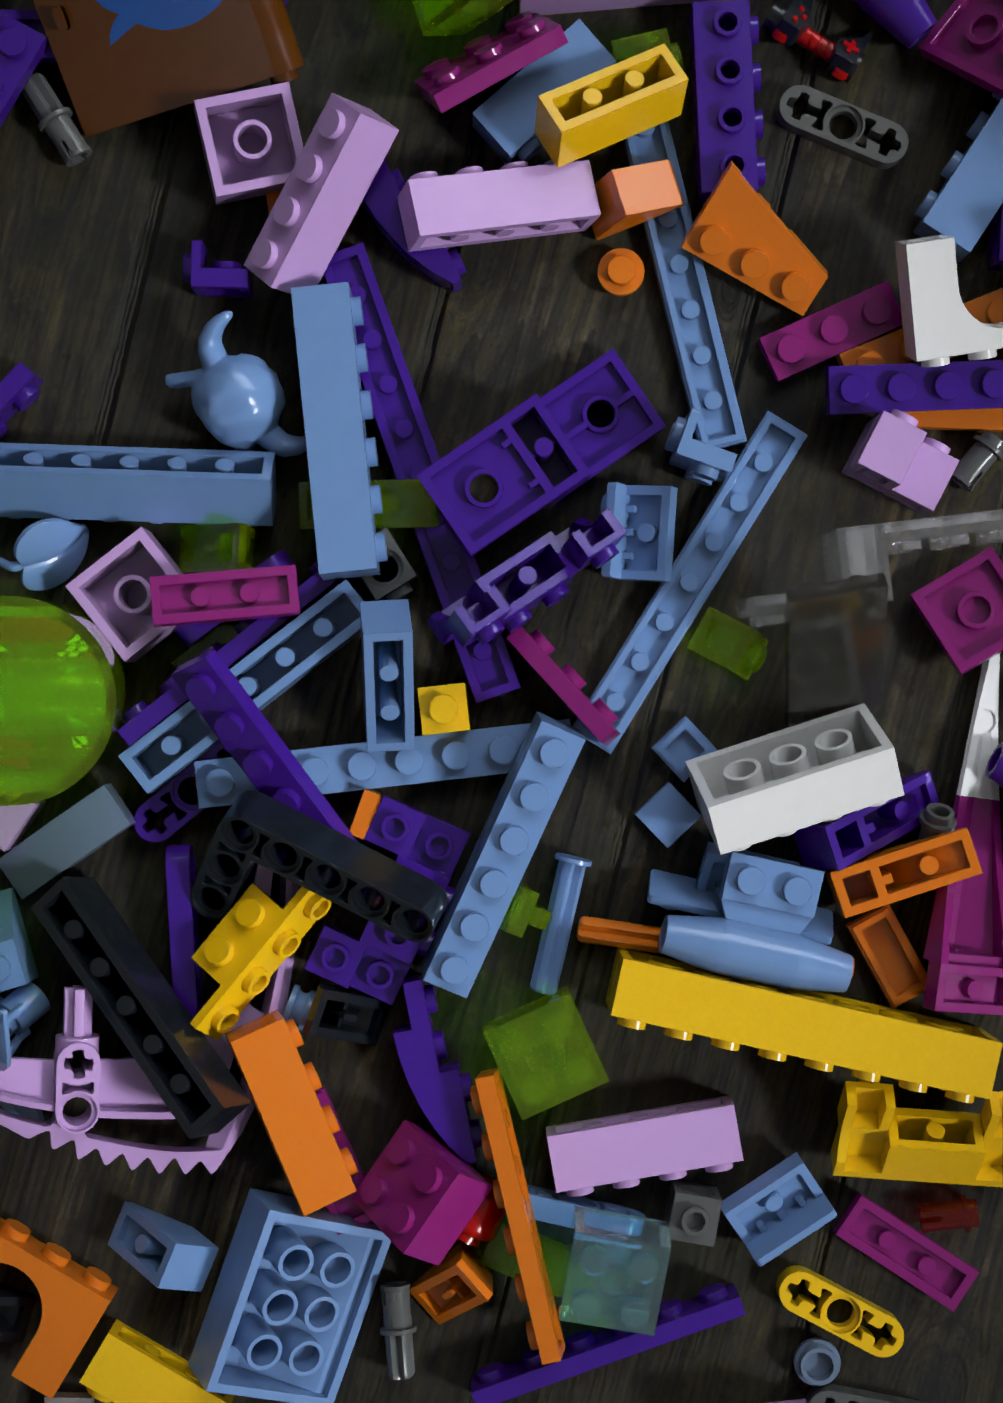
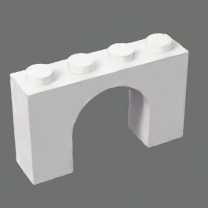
(932, 308)

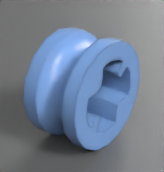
(299, 1006)

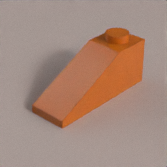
(903, 872)

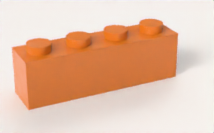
(291, 1111)

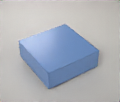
(682, 744)
(667, 814)

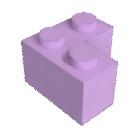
(901, 461)

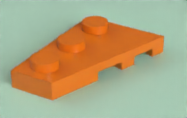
(753, 245)

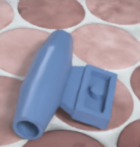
(759, 936)

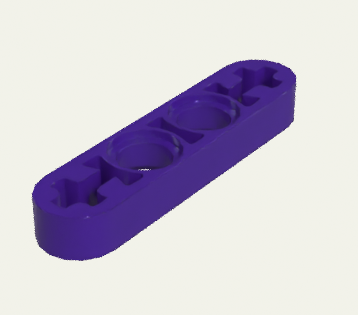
(183, 926)

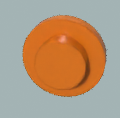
(620, 272)

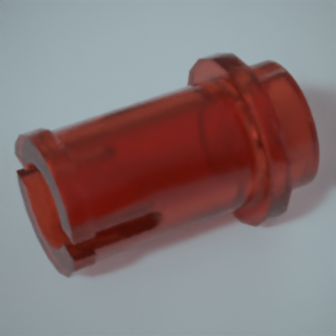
(949, 1215)

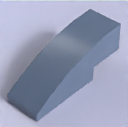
(66, 840)

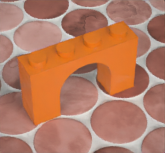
(70, 1300)

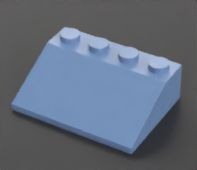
(288, 1302)

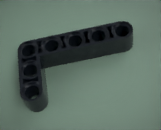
(318, 859)

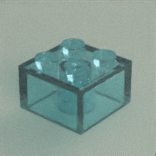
(614, 1271)

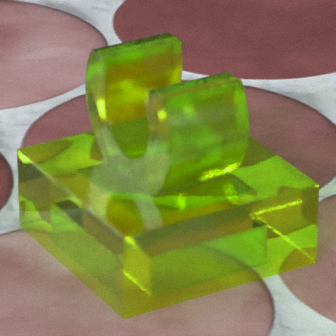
(524, 911)

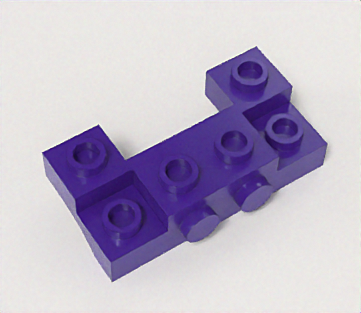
(526, 580)
(381, 958)

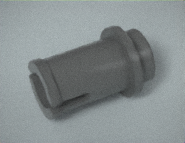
(978, 460)
(936, 820)

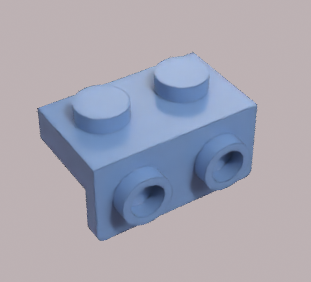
(700, 460)
(649, 520)
(778, 1209)

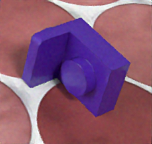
(222, 280)

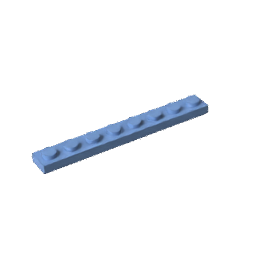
(353, 768)

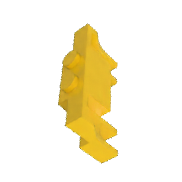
(916, 1144)

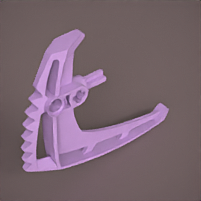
(118, 1085)

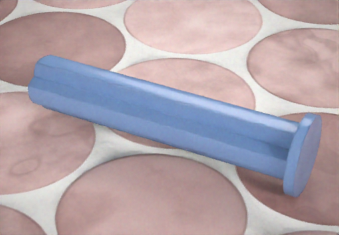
(558, 930)

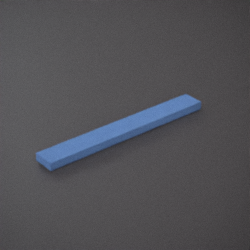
(689, 304)
(695, 572)

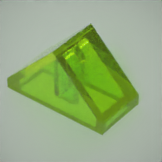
(216, 547)

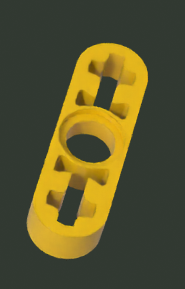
(863, 1338)

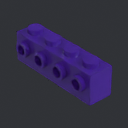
(724, 93)

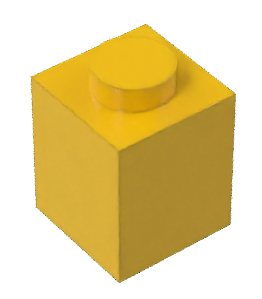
(443, 708)

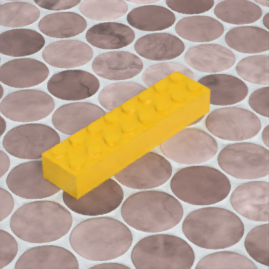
(804, 1024)

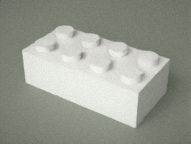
(795, 778)

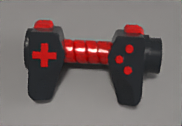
(791, 26)

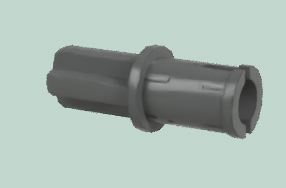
(55, 120)
(398, 1329)

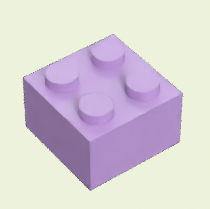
(249, 141)
(119, 595)

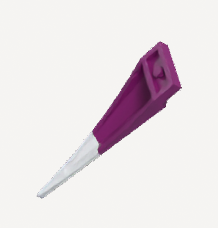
(967, 915)

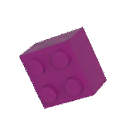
(421, 1193)

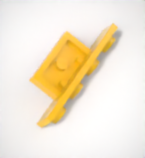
(249, 949)

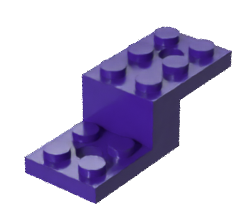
(541, 452)

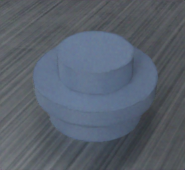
(817, 1361)

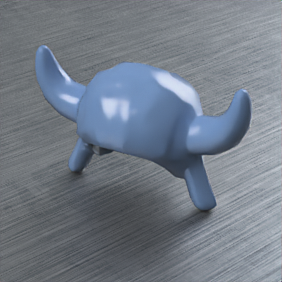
(237, 395)

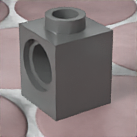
(400, 585)
(693, 1212)

